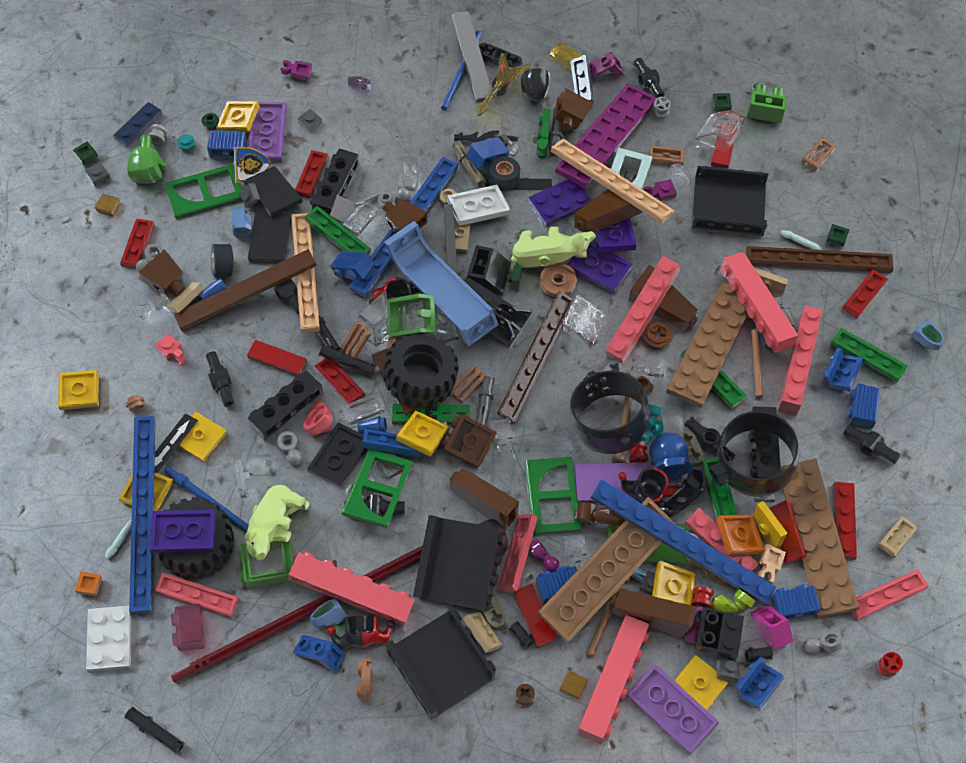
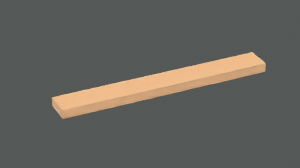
(612, 181)
(305, 281)

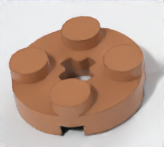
(558, 271)
(366, 675)

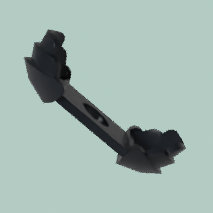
(694, 487)

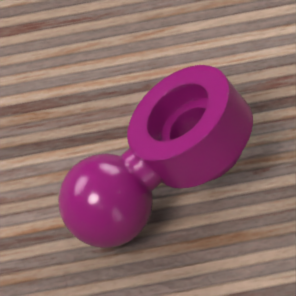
(538, 550)
(692, 634)

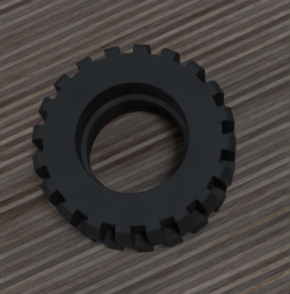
(417, 389)
(201, 562)

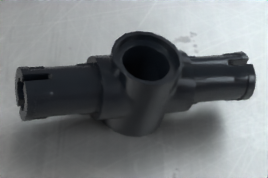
(648, 78)
(288, 292)
(219, 379)
(703, 433)
(871, 444)
(379, 505)

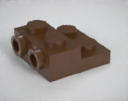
(468, 440)

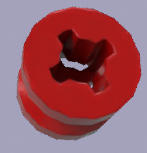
(638, 453)
(702, 597)
(894, 660)

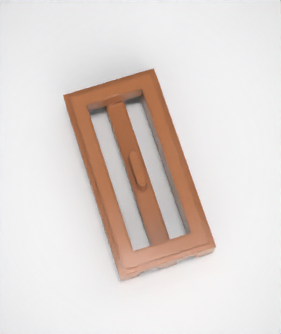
(666, 158)
(812, 162)
(353, 339)
(477, 372)

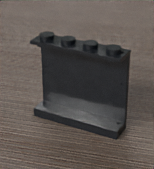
(729, 200)
(459, 563)
(441, 663)

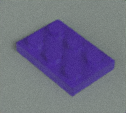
(558, 202)
(617, 237)
(601, 268)
(182, 531)

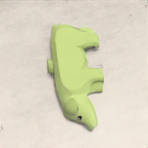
(550, 249)
(271, 519)

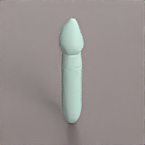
(798, 239)
(112, 550)

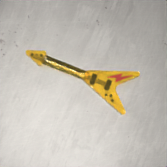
(504, 76)

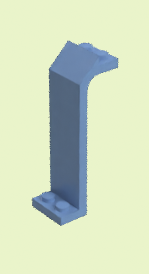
(434, 277)

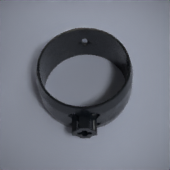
(610, 440)
(755, 487)

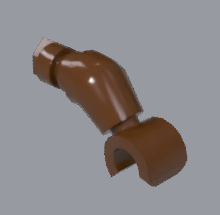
(593, 514)

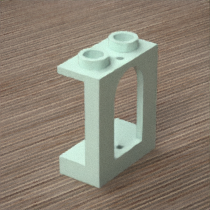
(633, 160)

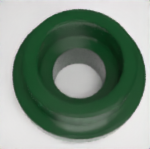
(210, 121)

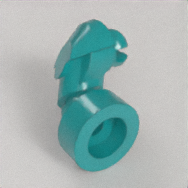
(656, 427)

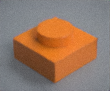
(88, 583)

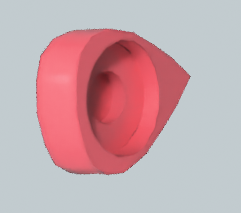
(318, 419)

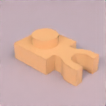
(772, 561)

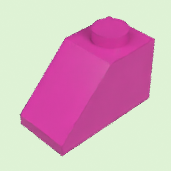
(773, 626)

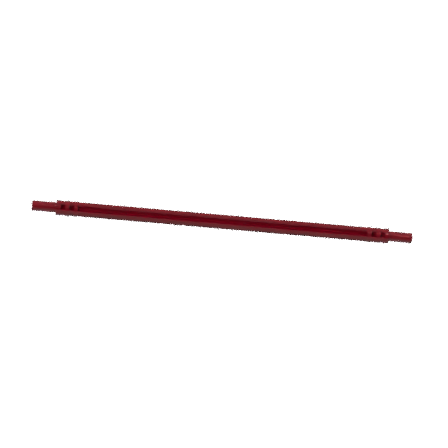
(287, 620)

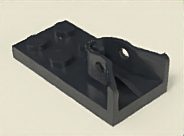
(509, 317)

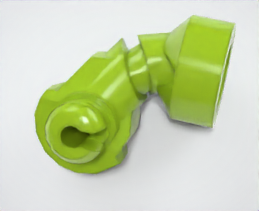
(741, 602)

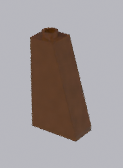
(604, 212)
(674, 306)
(485, 497)
(659, 613)

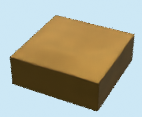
(107, 204)
(573, 684)

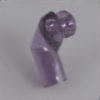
(359, 80)

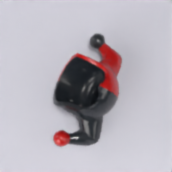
(395, 288)
(649, 483)
(361, 632)

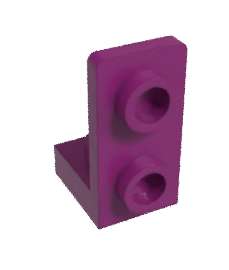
(605, 63)

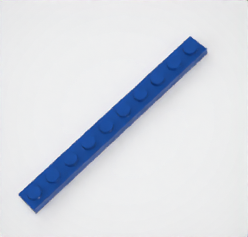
(423, 199)
(142, 506)
(683, 542)

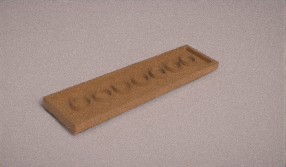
(709, 347)
(824, 557)
(599, 577)

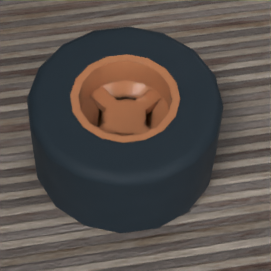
(504, 172)
(222, 260)

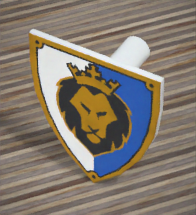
(248, 163)

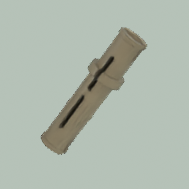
(472, 170)

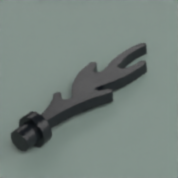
(473, 137)

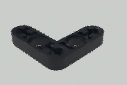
(487, 50)

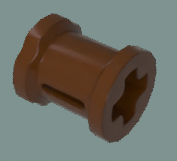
(525, 702)

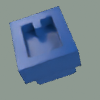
(320, 650)

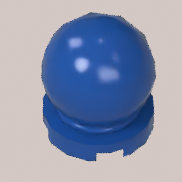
(670, 455)

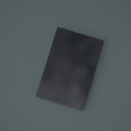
(274, 191)
(269, 238)
(338, 455)

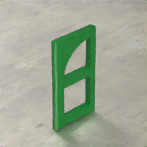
(184, 207)
(535, 471)
(355, 506)

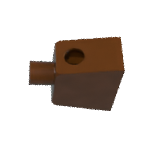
(571, 109)
(403, 214)
(162, 274)

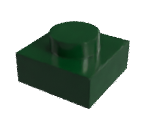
(721, 101)
(85, 153)
(837, 235)
(514, 277)

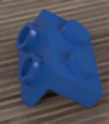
(842, 371)
(758, 684)

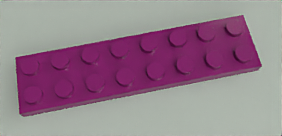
(609, 131)

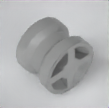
(661, 107)
(157, 134)

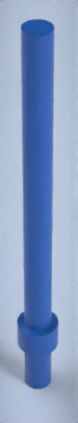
(457, 78)
(183, 481)

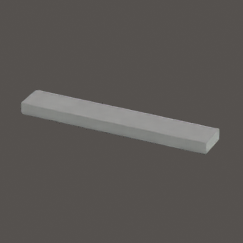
(471, 55)

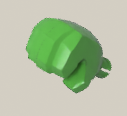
(145, 163)

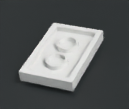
(478, 205)
(108, 639)

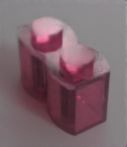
(189, 627)

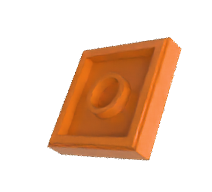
(740, 534)

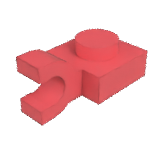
(170, 348)

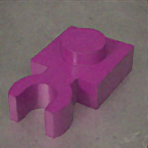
(298, 70)
(662, 190)

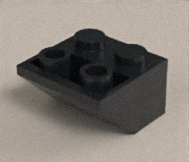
(489, 269)
(720, 634)

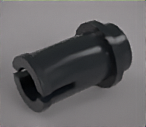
(521, 635)
(754, 654)

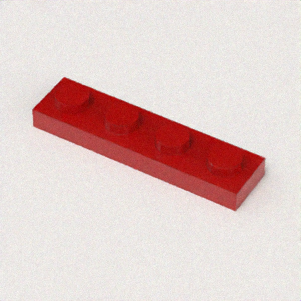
(845, 517)

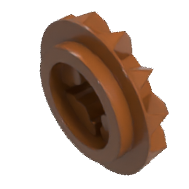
(665, 334)

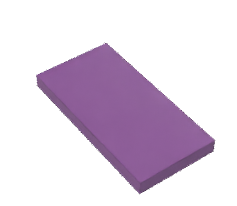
(269, 130)
(589, 475)
(672, 709)

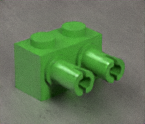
(767, 106)

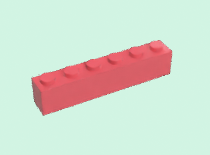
(759, 302)
(642, 310)
(800, 361)
(350, 588)
(613, 680)

